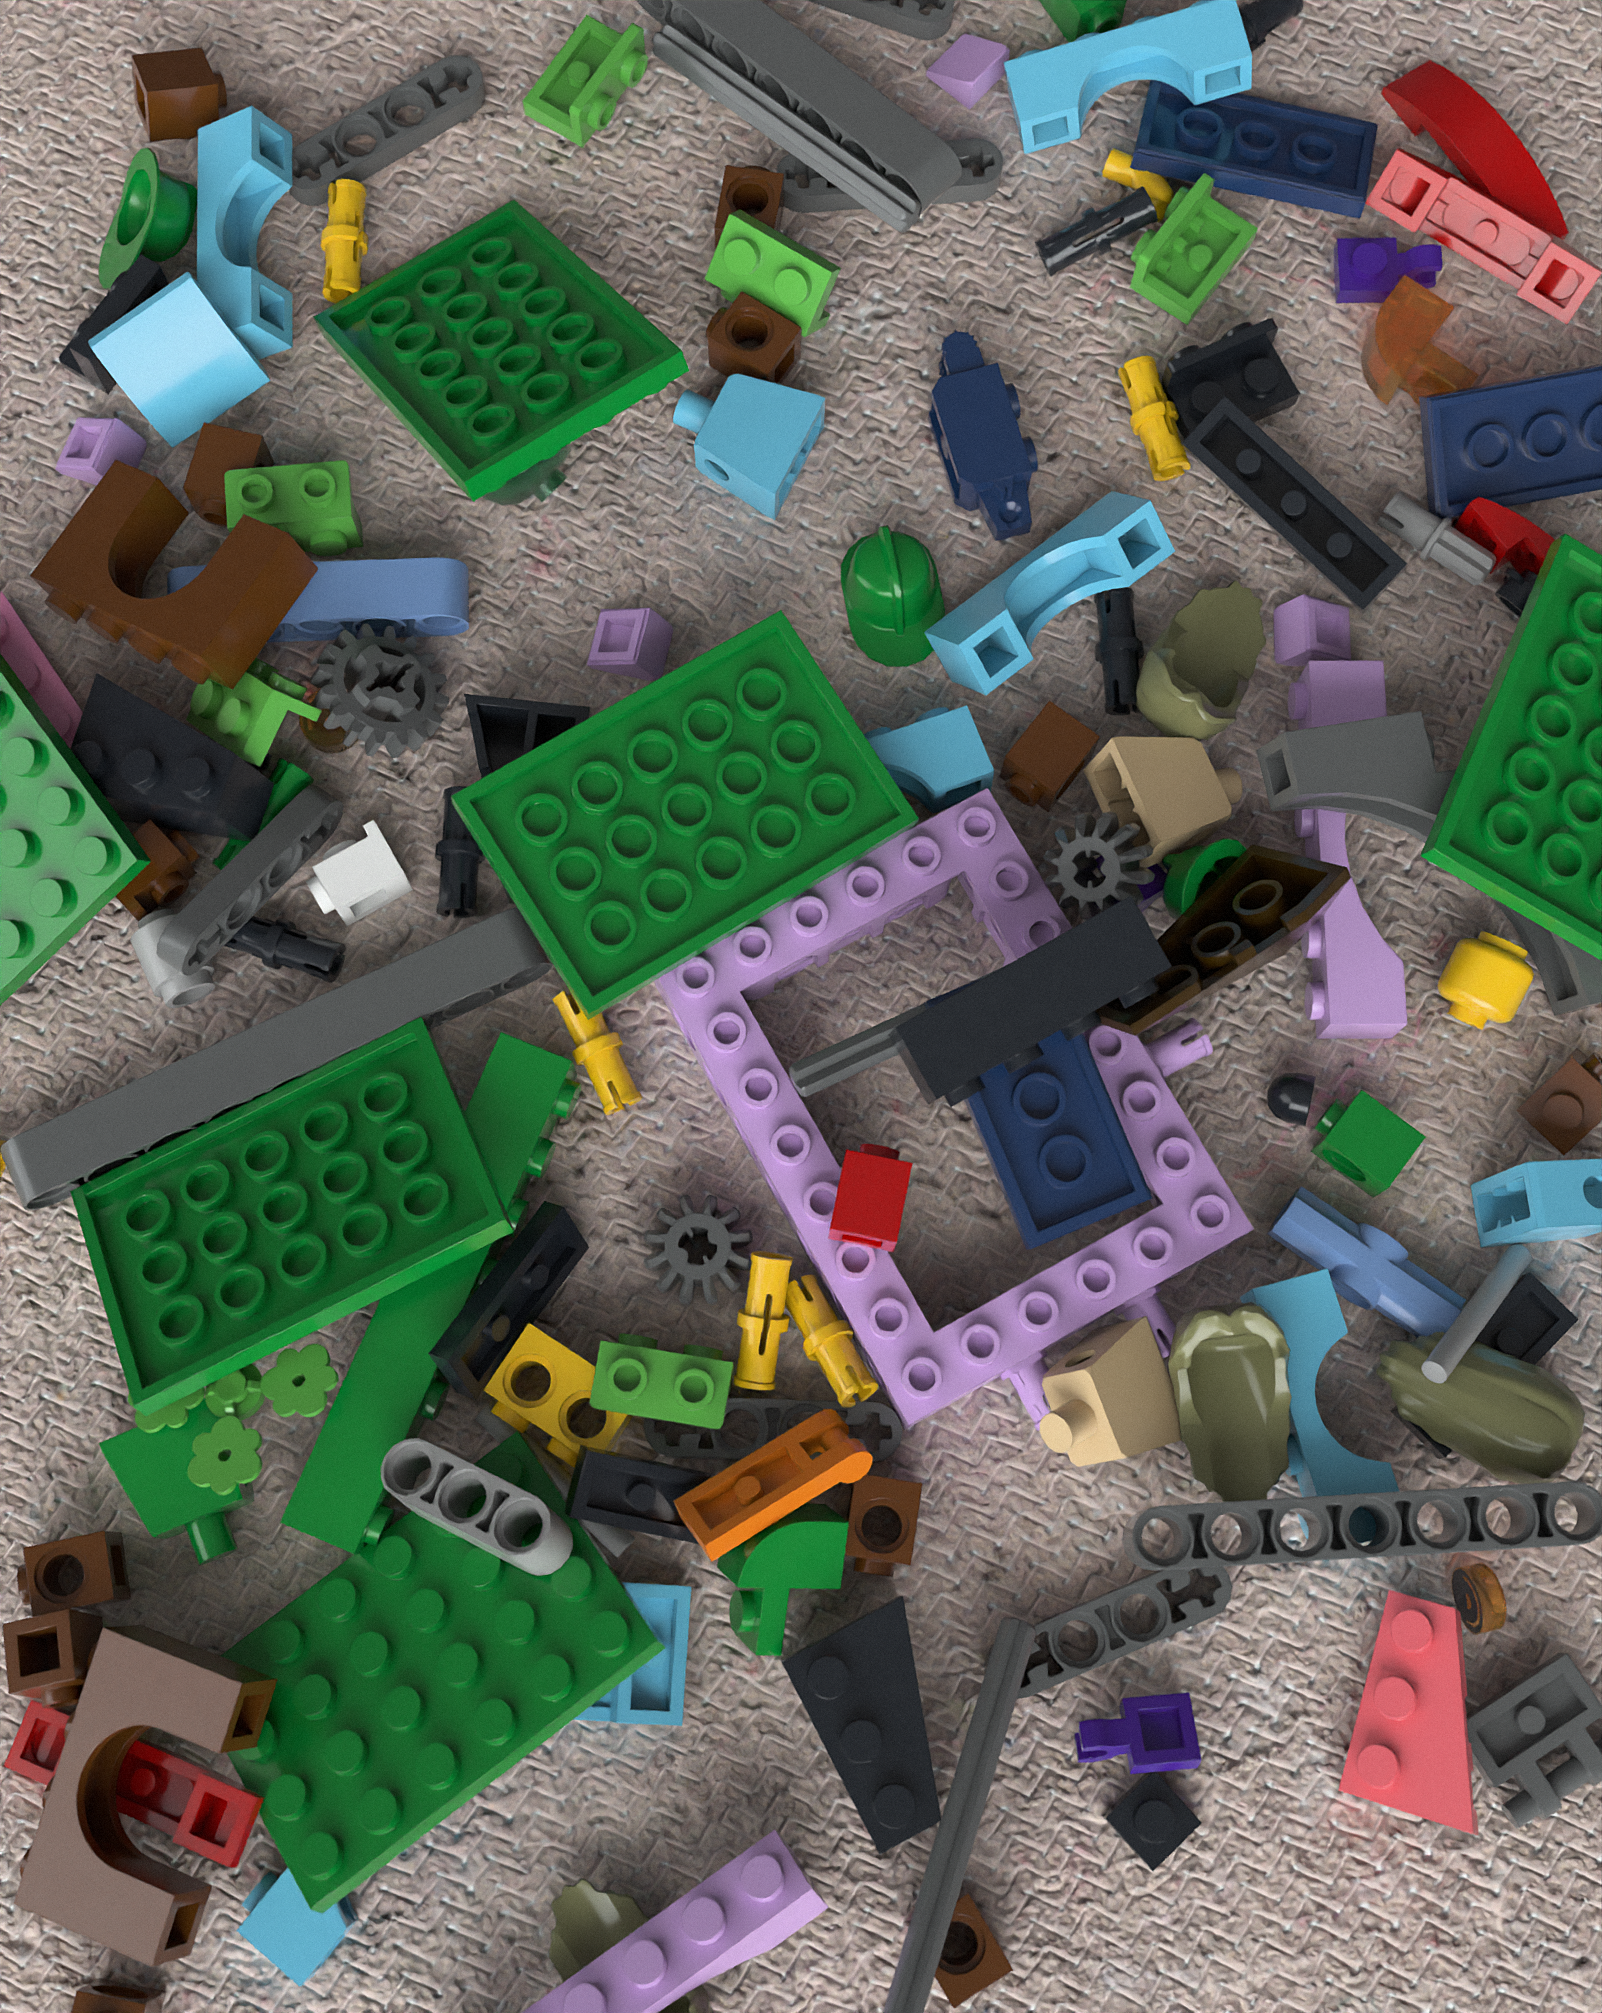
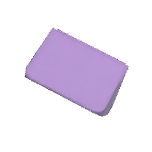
(969, 68)
(95, 447)
(1311, 631)
(631, 643)

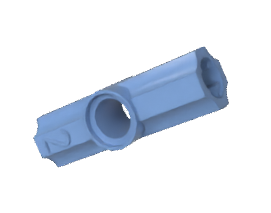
(1365, 1265)

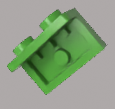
(587, 80)
(1190, 251)
(772, 271)
(301, 499)
(251, 713)
(662, 1384)

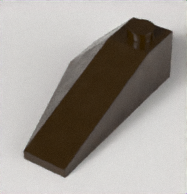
(1233, 929)

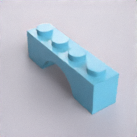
(1192, 49)
(240, 178)
(1095, 552)
(936, 757)
(1311, 1325)
(289, 1930)

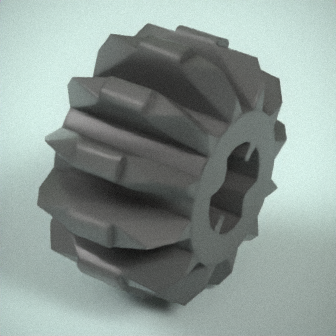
(1077, 863)
(678, 1260)

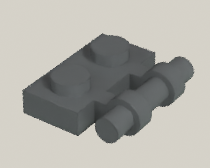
(1526, 1723)

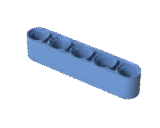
(409, 594)

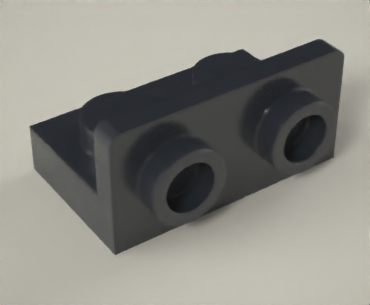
(126, 293)
(1236, 366)

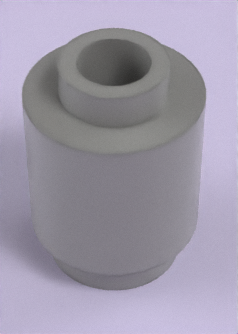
(166, 981)

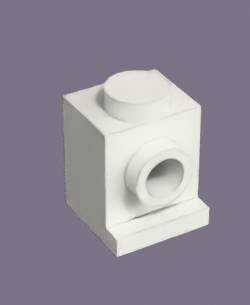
(358, 877)

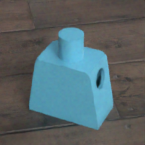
(753, 437)
(1539, 1202)

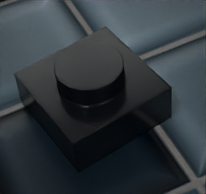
(1151, 1819)

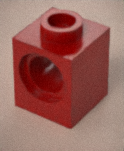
(870, 1197)

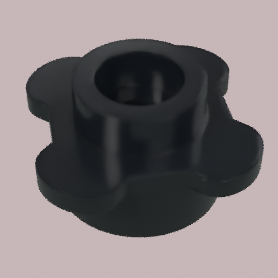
(1516, 590)

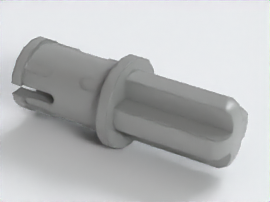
(1437, 539)

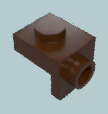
(1567, 1101)

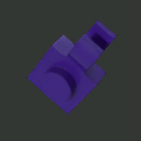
(1371, 268)
(1152, 1731)

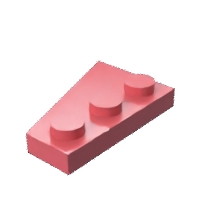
(1412, 1717)

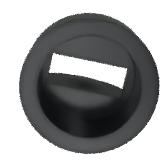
(1291, 1097)

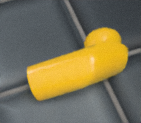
(1118, 170)

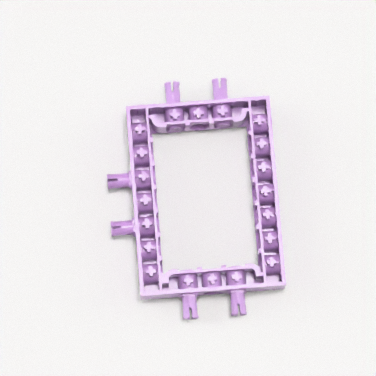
(1010, 1334)

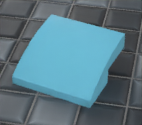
(179, 359)
(657, 1688)

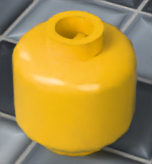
(1485, 980)

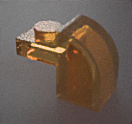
(1401, 346)

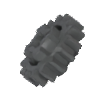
(382, 691)

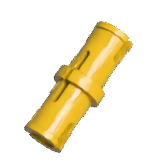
(344, 239)
(1154, 418)
(599, 1054)
(829, 1341)
(759, 1359)

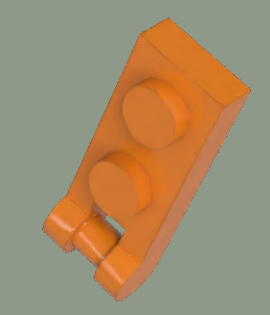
(772, 1482)

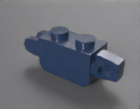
(980, 438)

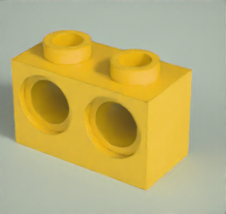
(569, 1387)

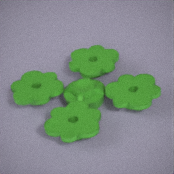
(239, 1398)

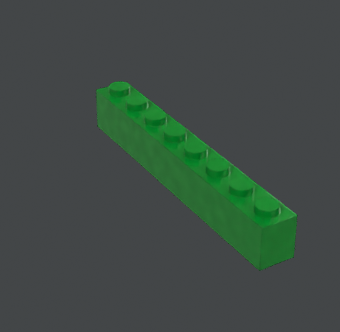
(392, 1376)

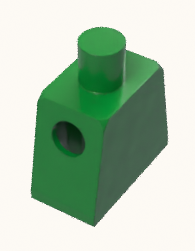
(158, 1485)

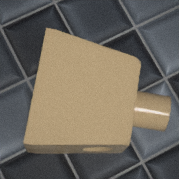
(1165, 790)
(1110, 1396)

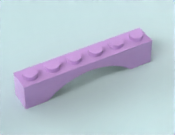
(1354, 971)
(705, 1932)

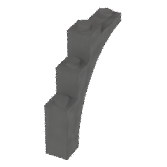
(1389, 775)

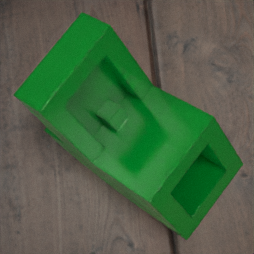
(794, 1553)

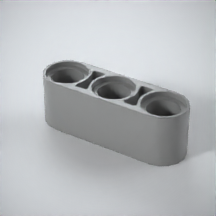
(498, 1525)

